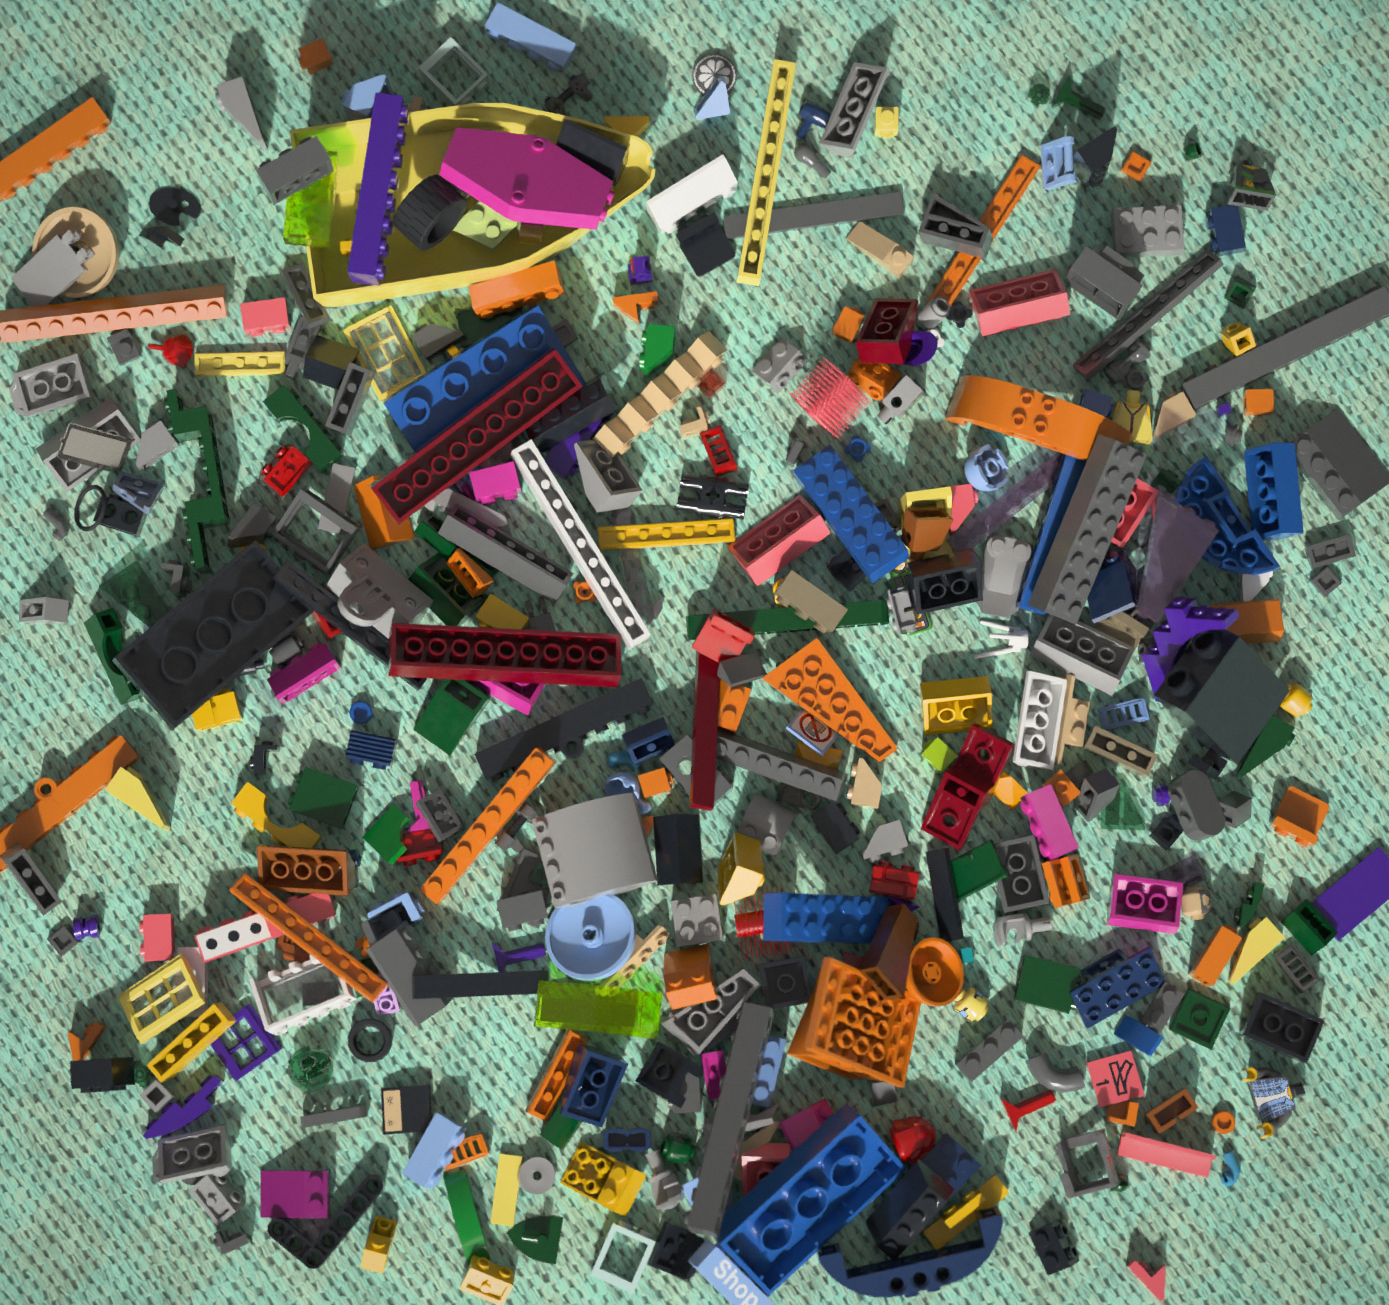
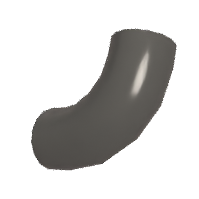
(1052, 1077)

